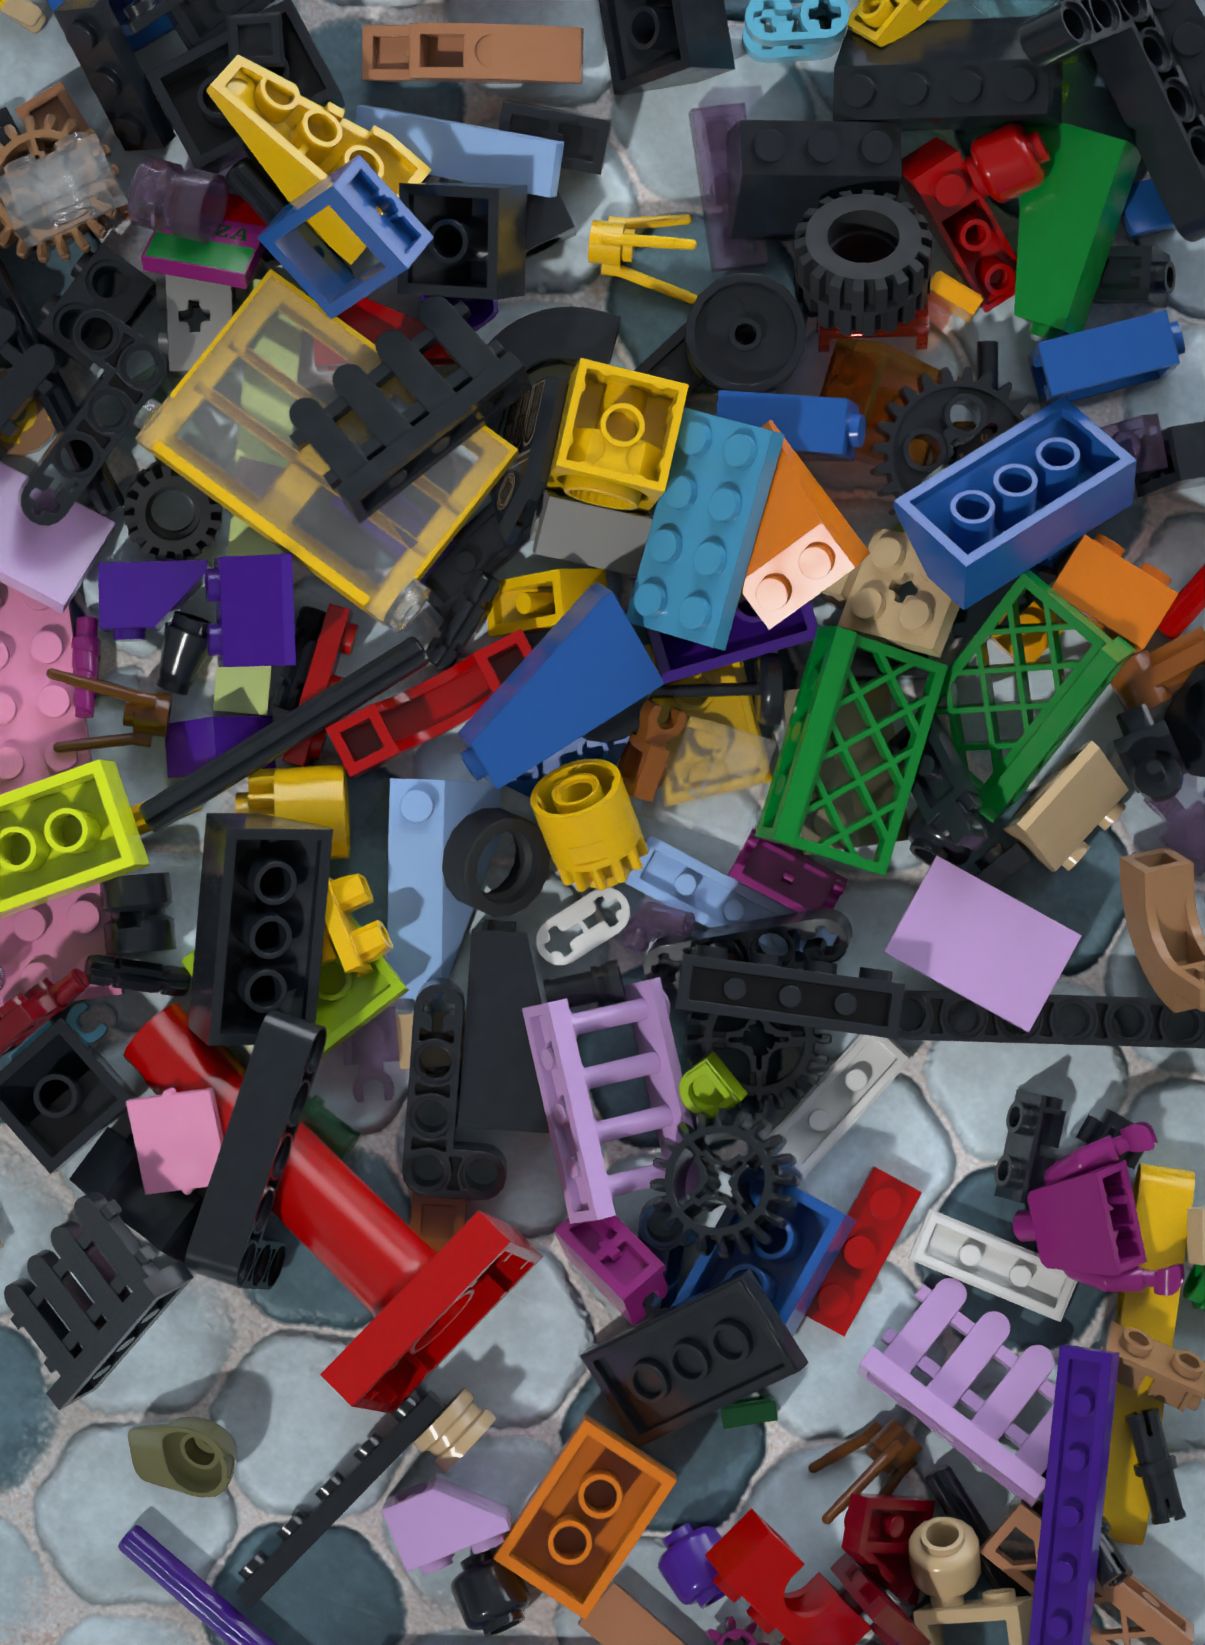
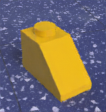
(538, 599)

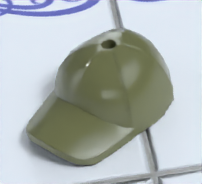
(184, 1455)

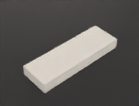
(839, 1099)
(991, 1264)

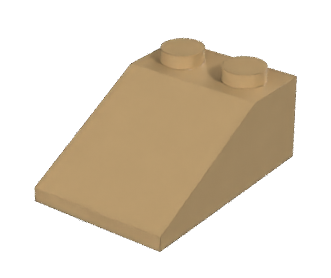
(1068, 807)

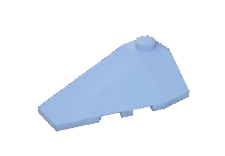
(422, 913)

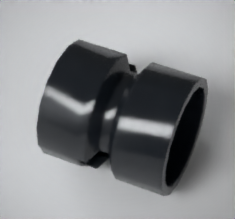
(138, 893)

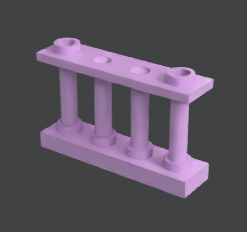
(567, 1104)

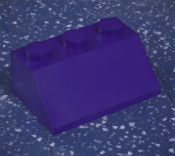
(747, 639)

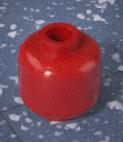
(1007, 162)

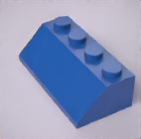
(1016, 501)

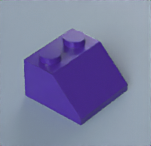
(252, 610)

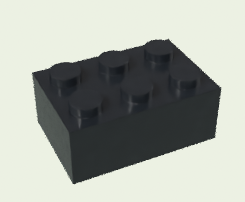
(195, 116)

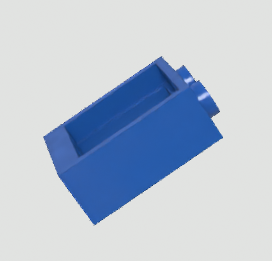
(353, 194)
(1106, 358)

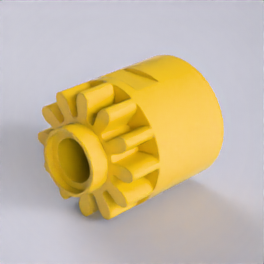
(303, 795)
(589, 824)

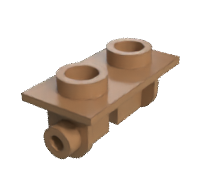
(1175, 1373)

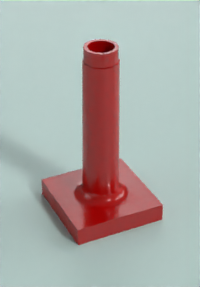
(417, 1296)

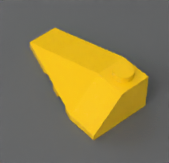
(307, 142)

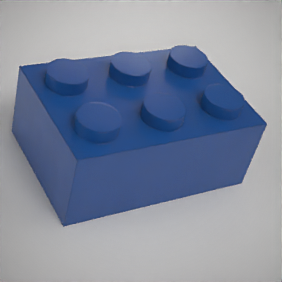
(788, 1267)

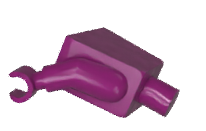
(1090, 1220)

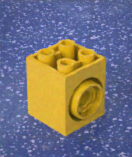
(616, 436)

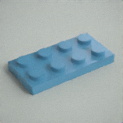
(704, 528)

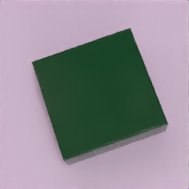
(749, 1411)

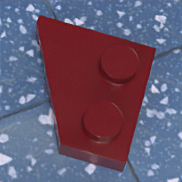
(879, 1536)
(867, 1596)

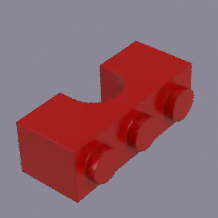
(758, 1565)

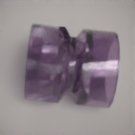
(176, 199)

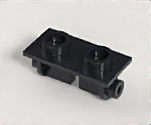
(1030, 1123)

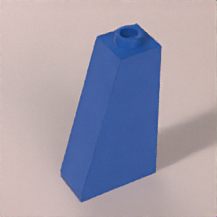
(562, 690)

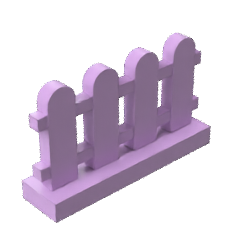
(951, 1384)

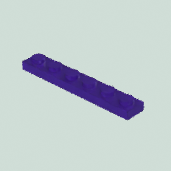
(1074, 1496)

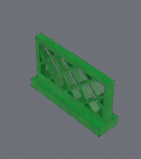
(1058, 715)
(807, 741)

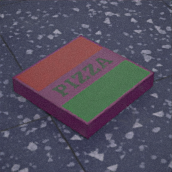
(225, 260)

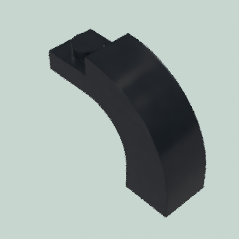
(558, 338)

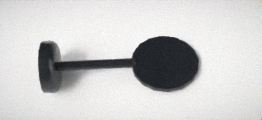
(765, 689)

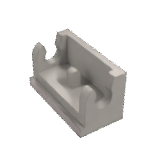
(589, 533)

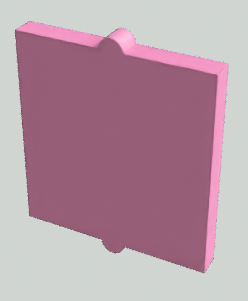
(176, 1139)

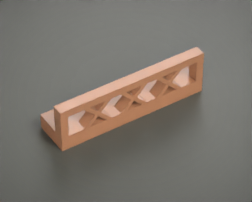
(1131, 1597)

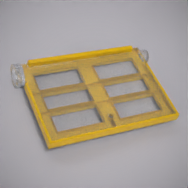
(231, 440)

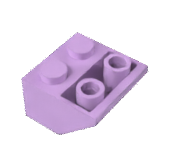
(441, 1519)

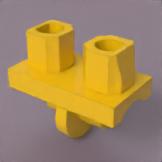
(354, 946)

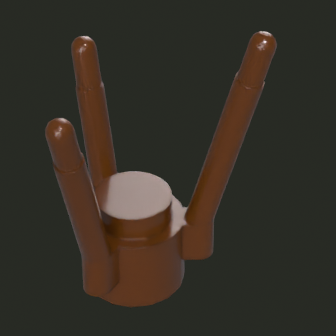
(144, 711)
(890, 1450)

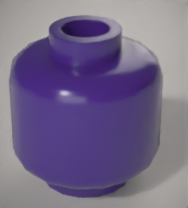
(687, 1567)

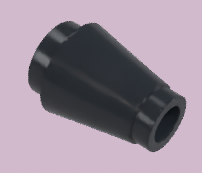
(182, 652)

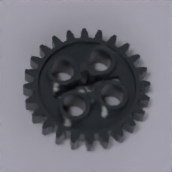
(928, 419)

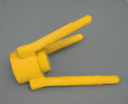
(616, 241)

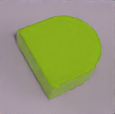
(710, 1087)

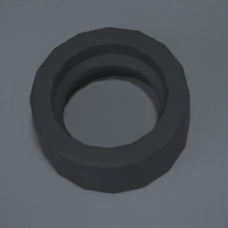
(466, 847)

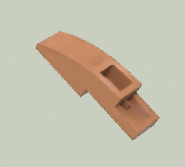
(472, 53)

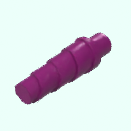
(85, 662)

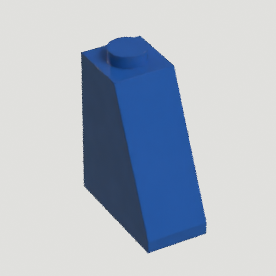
(811, 424)

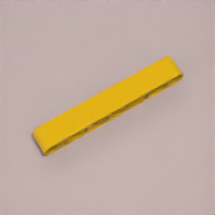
(1161, 1208)

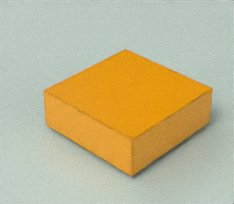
(954, 296)

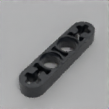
(745, 936)

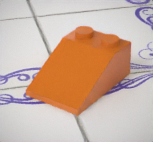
(799, 542)

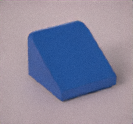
(1145, 212)

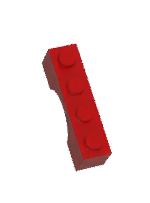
(426, 710)

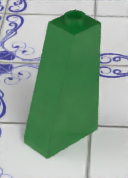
(1070, 226)

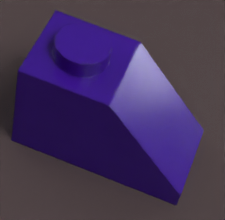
(145, 594)

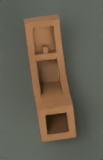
(1165, 925)

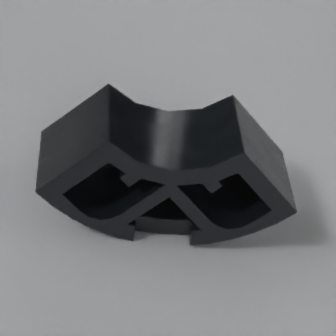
(161, 1218)

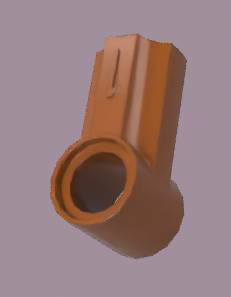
(1155, 675)

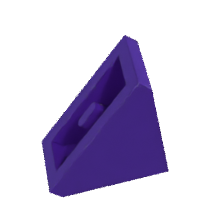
(199, 741)

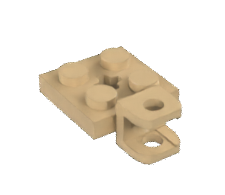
(871, 598)

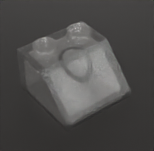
(60, 188)
(712, 781)

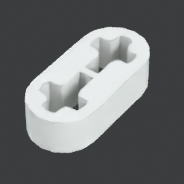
(575, 915)

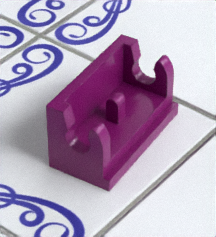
(786, 876)
(614, 1263)

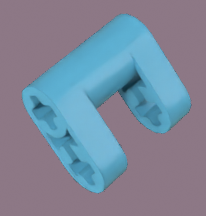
(811, 40)

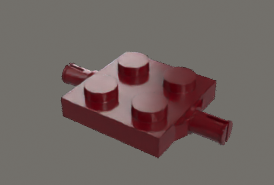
(30, 1011)

